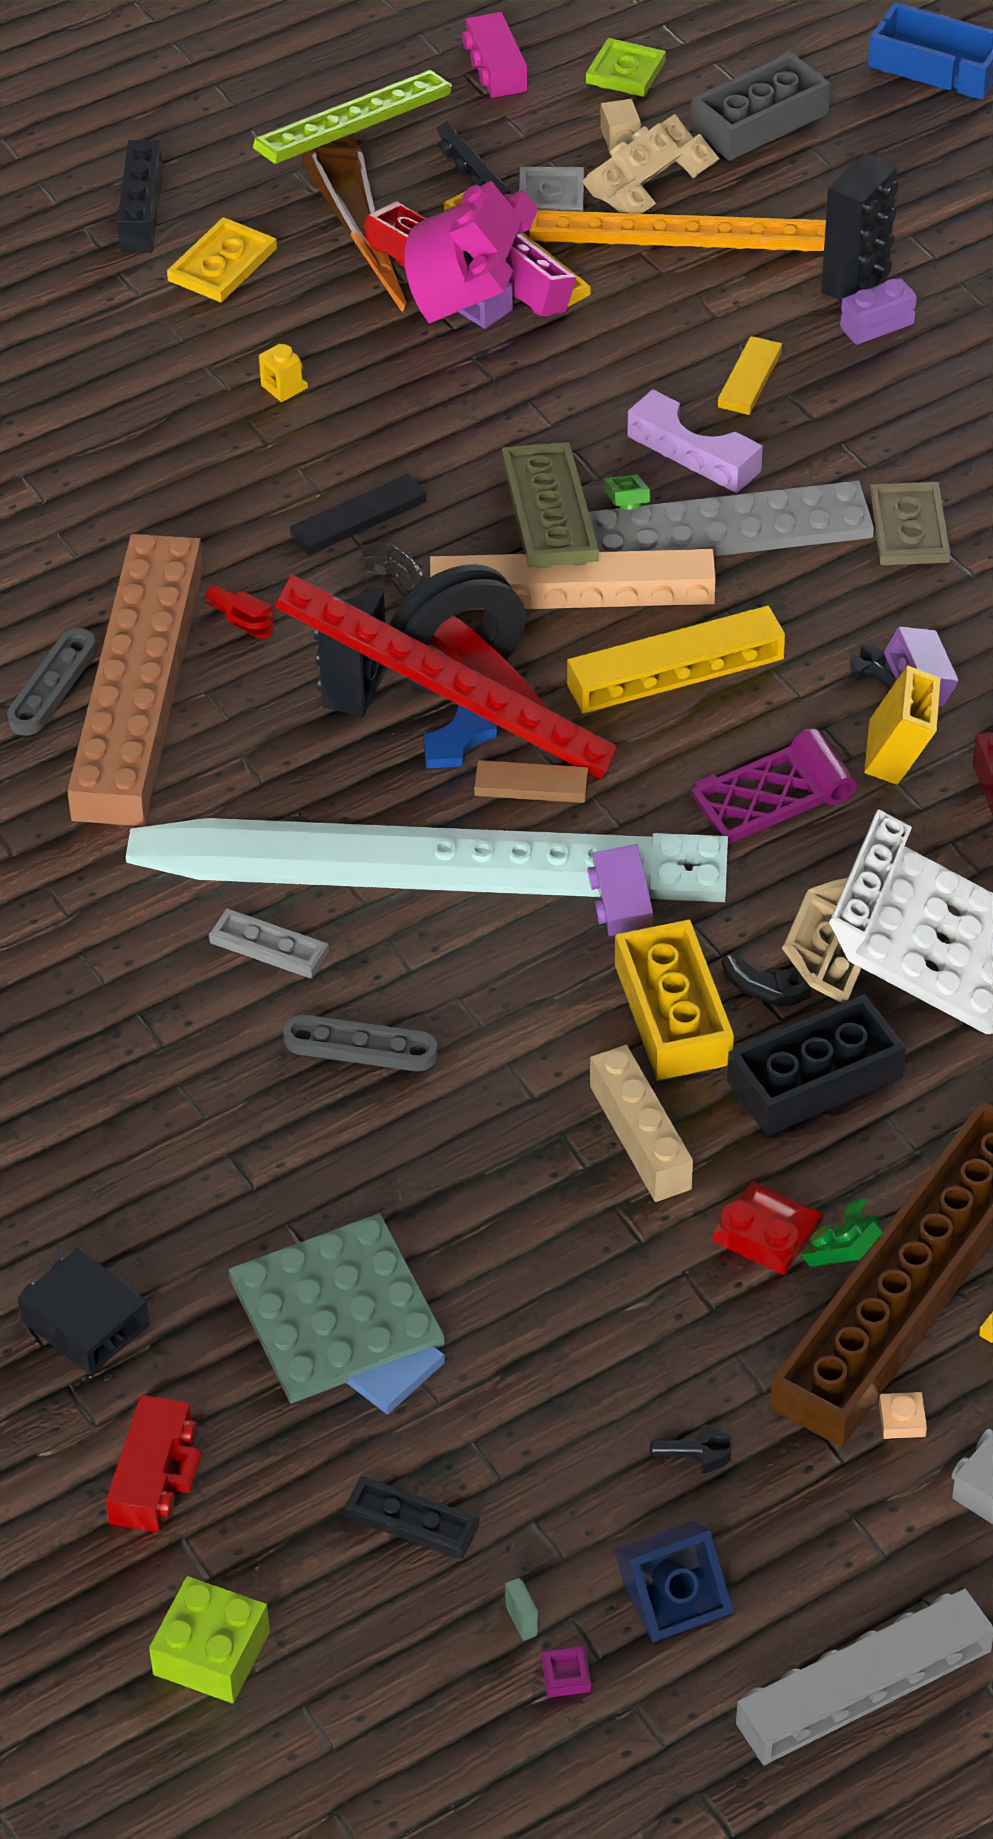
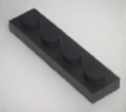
(466, 159)

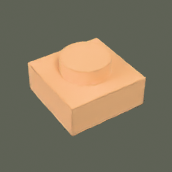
(902, 1415)

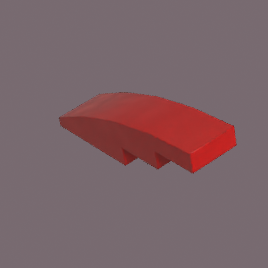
(471, 650)

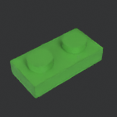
(627, 491)

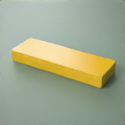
(749, 375)

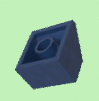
(674, 1580)

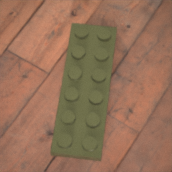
(549, 505)

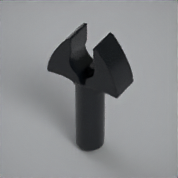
(872, 665)
(697, 1448)

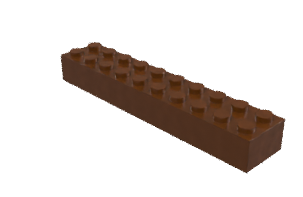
(894, 1291)

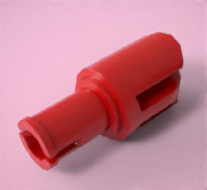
(243, 610)

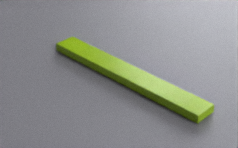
(351, 116)

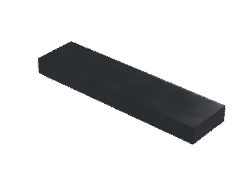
(358, 514)

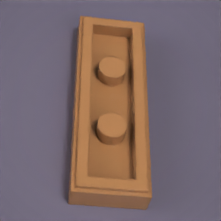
(531, 781)

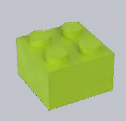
(209, 1639)

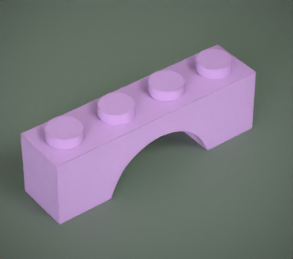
(725, 459)

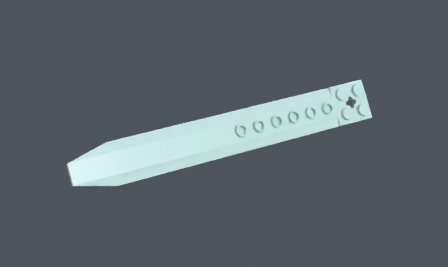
(423, 857)

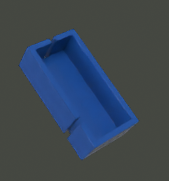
(933, 50)

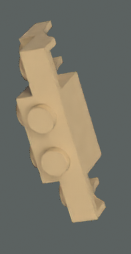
(649, 154)

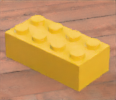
(673, 999)

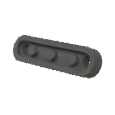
(51, 681)
(360, 1042)

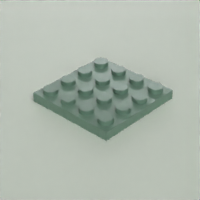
(335, 1307)

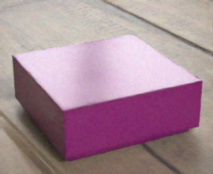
(565, 1671)

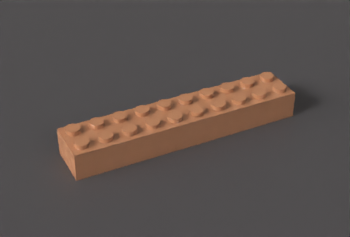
(136, 681)

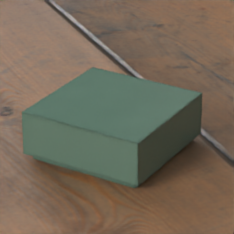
(521, 1608)

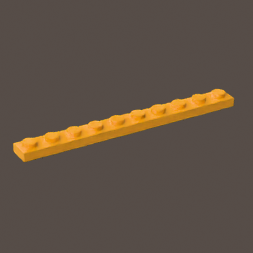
(678, 230)

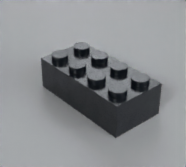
(859, 227)
(815, 1064)

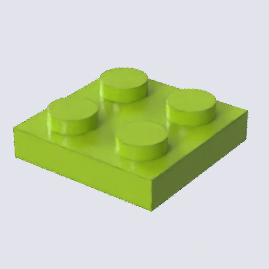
(626, 67)

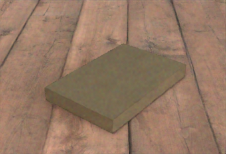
(909, 523)

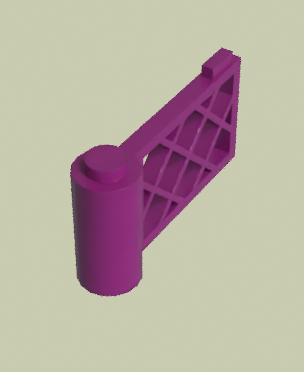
(817, 771)

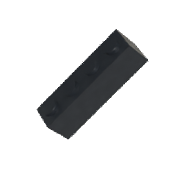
(140, 196)

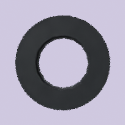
(458, 591)

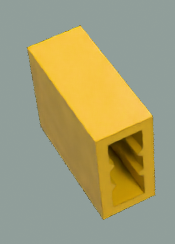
(902, 725)

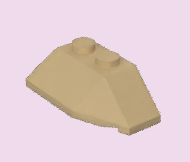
(815, 947)

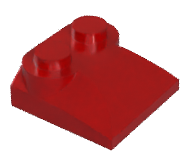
(389, 229)
(766, 1227)

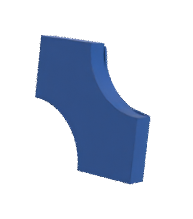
(451, 743)

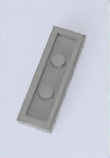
(269, 943)

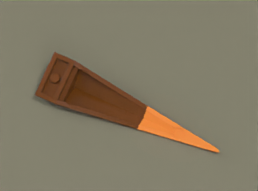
(343, 180)

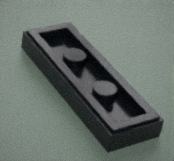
(411, 1517)

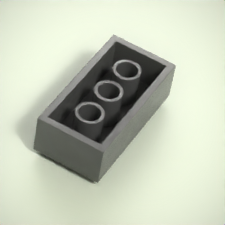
(760, 106)

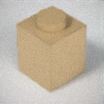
(619, 122)

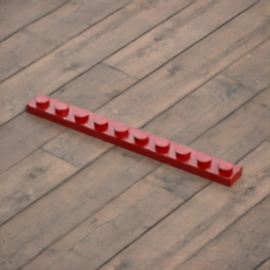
(445, 676)

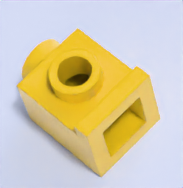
(281, 372)

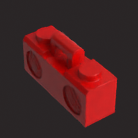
(145, 1469)

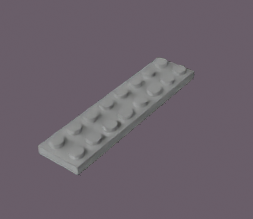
(739, 521)

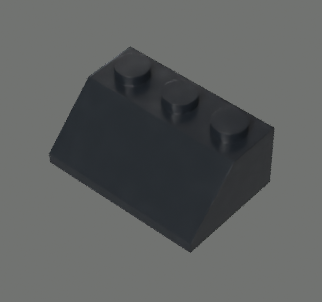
(346, 675)

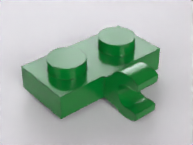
(843, 1242)

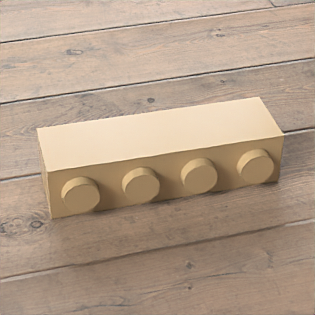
(641, 1123)

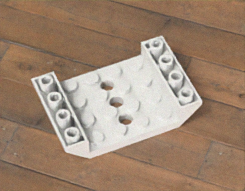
(892, 918)

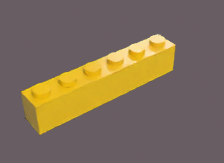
(675, 659)

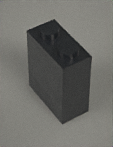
(83, 1311)

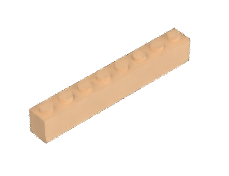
(614, 581)

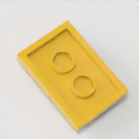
(222, 259)

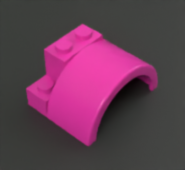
(481, 226)

